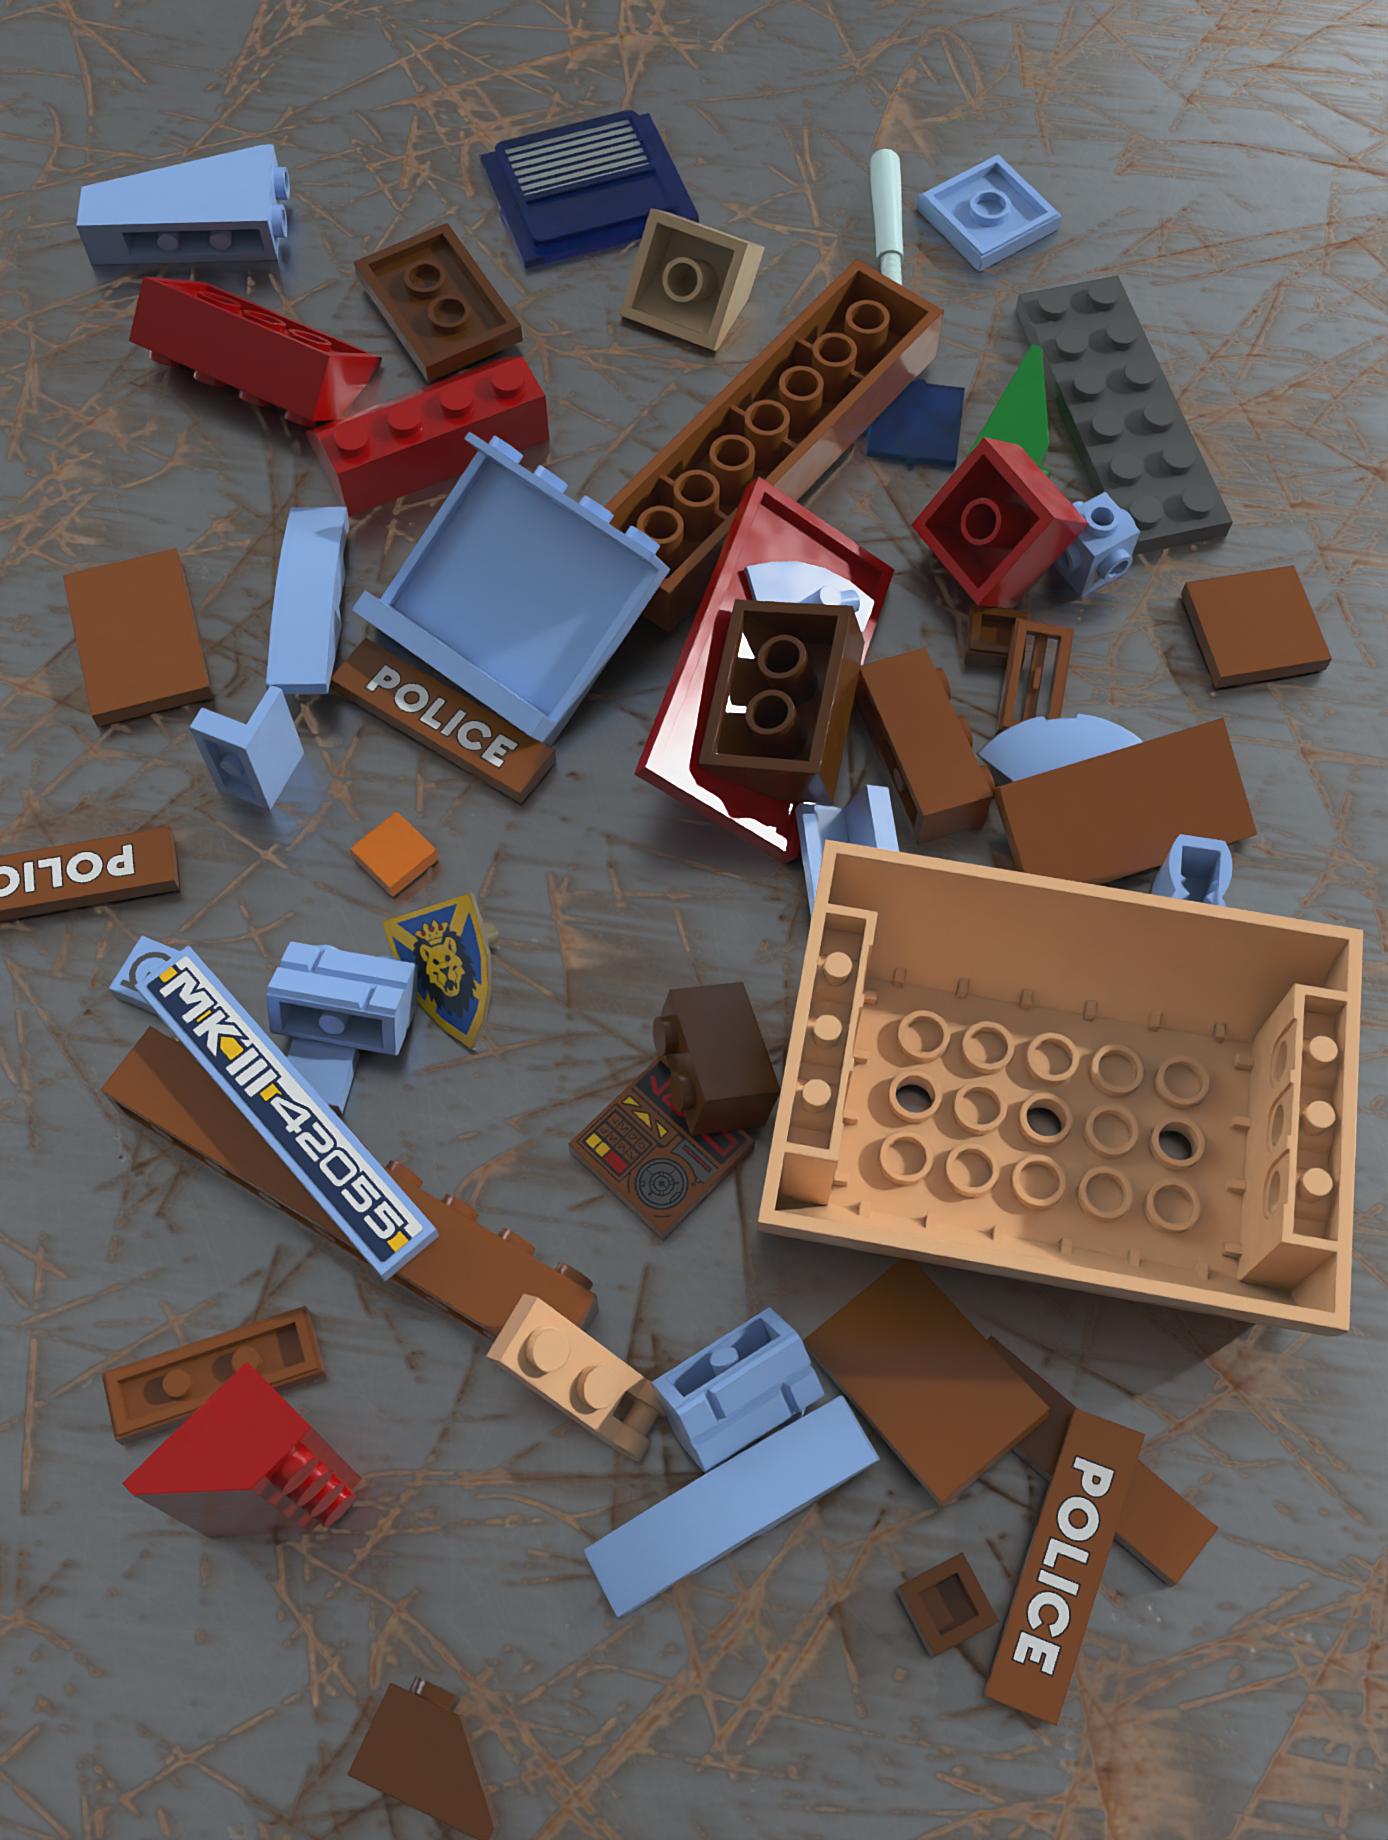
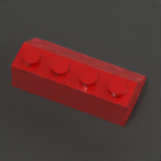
(250, 349)
(422, 433)
(246, 1466)

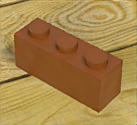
(923, 745)

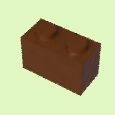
(716, 1058)

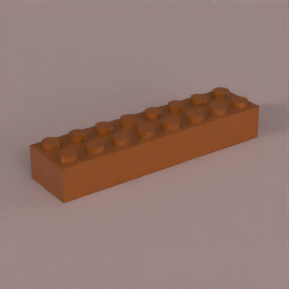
(779, 422)

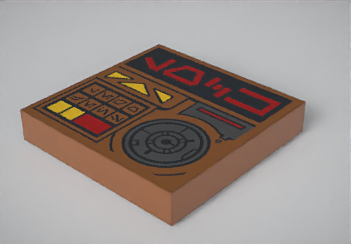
(650, 1158)

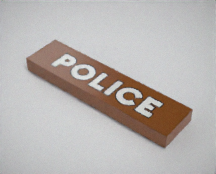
(443, 720)
(87, 873)
(1064, 1566)

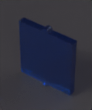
(919, 426)

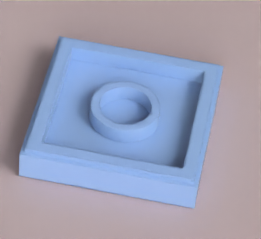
(988, 212)

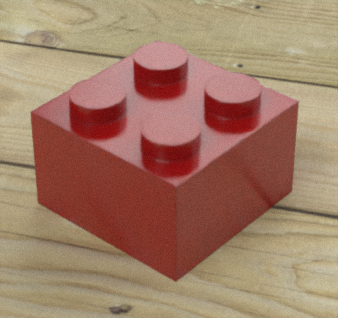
(998, 524)

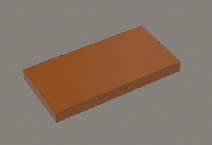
(1126, 807)

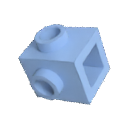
(1102, 548)

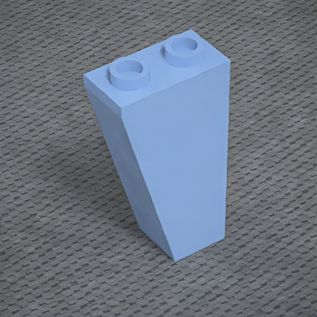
(189, 212)

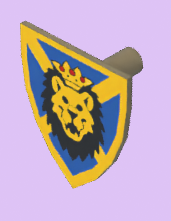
(452, 962)

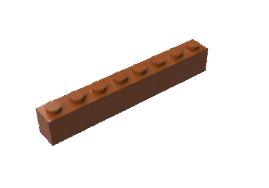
(461, 1273)

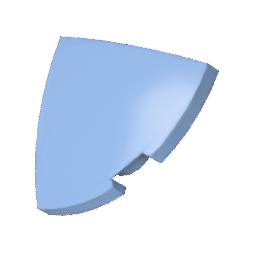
(1049, 744)

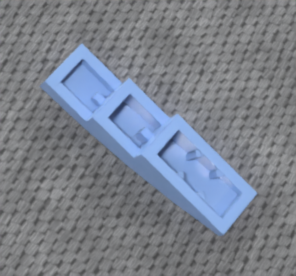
(307, 601)
(730, 1506)

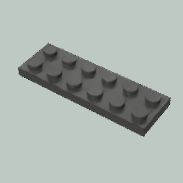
(1123, 412)

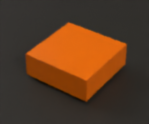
(394, 853)

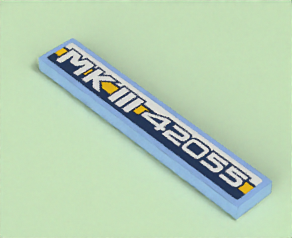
(288, 1113)

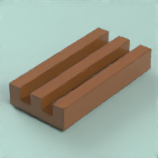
(1041, 632)

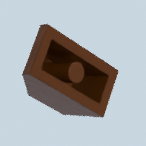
(427, 1759)

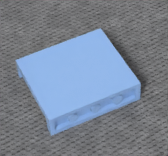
(518, 590)

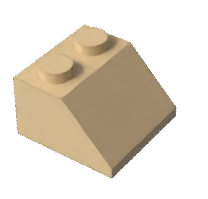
(690, 279)

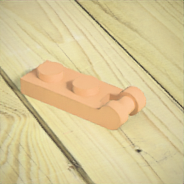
(576, 1375)

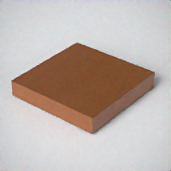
(1255, 626)

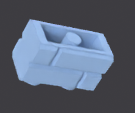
(342, 998)
(738, 1389)

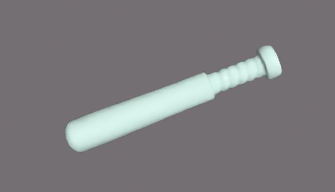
(887, 212)

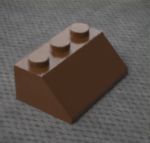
(784, 699)

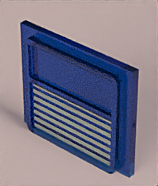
(584, 186)

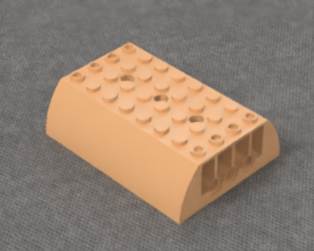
(1122, 1024)

